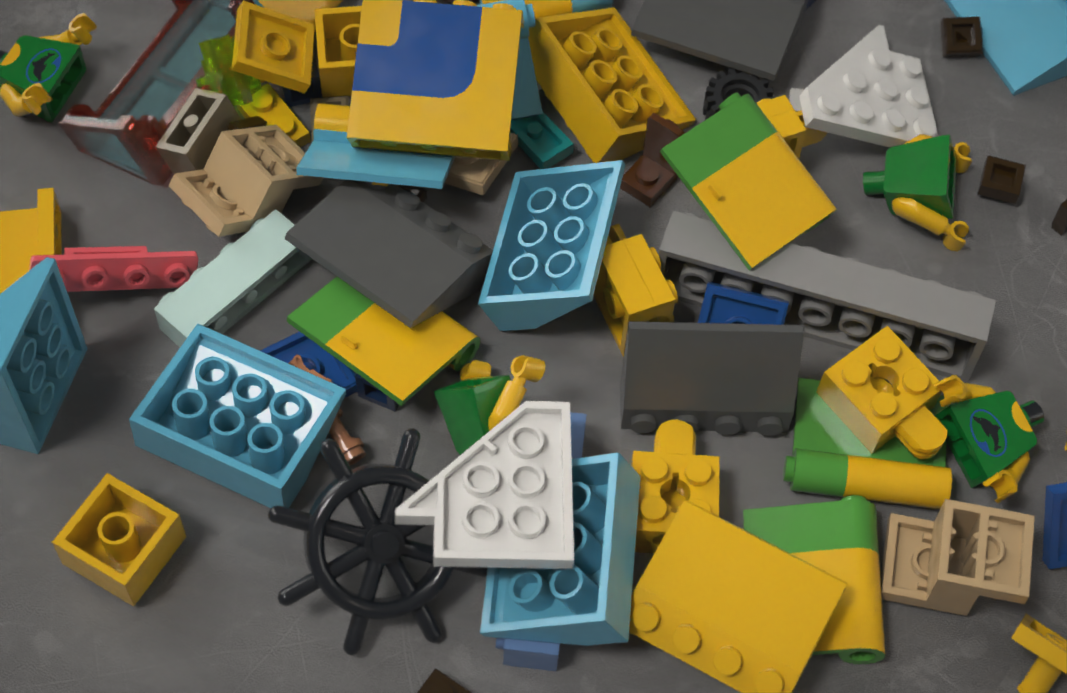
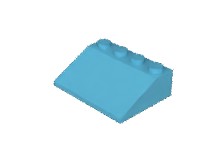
(1021, 38)
(550, 243)
(37, 355)
(237, 417)
(595, 596)

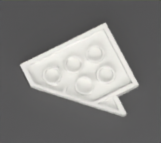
(871, 95)
(504, 496)

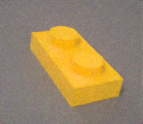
(275, 111)

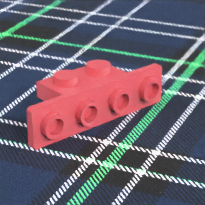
(121, 268)

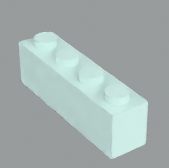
(232, 281)

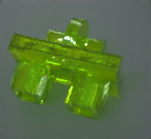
(218, 73)

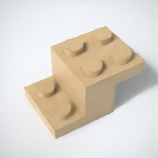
(243, 179)
(958, 557)

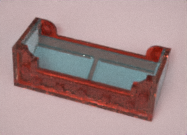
(151, 92)

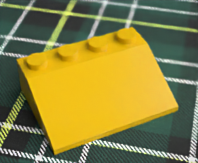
(602, 81)
(732, 603)

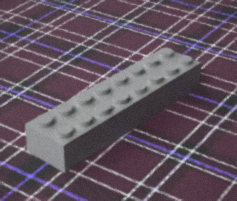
(835, 295)

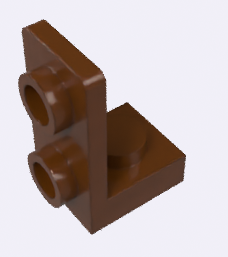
(651, 172)

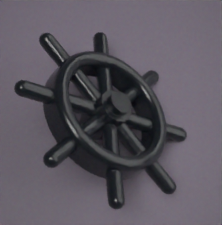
(378, 543)

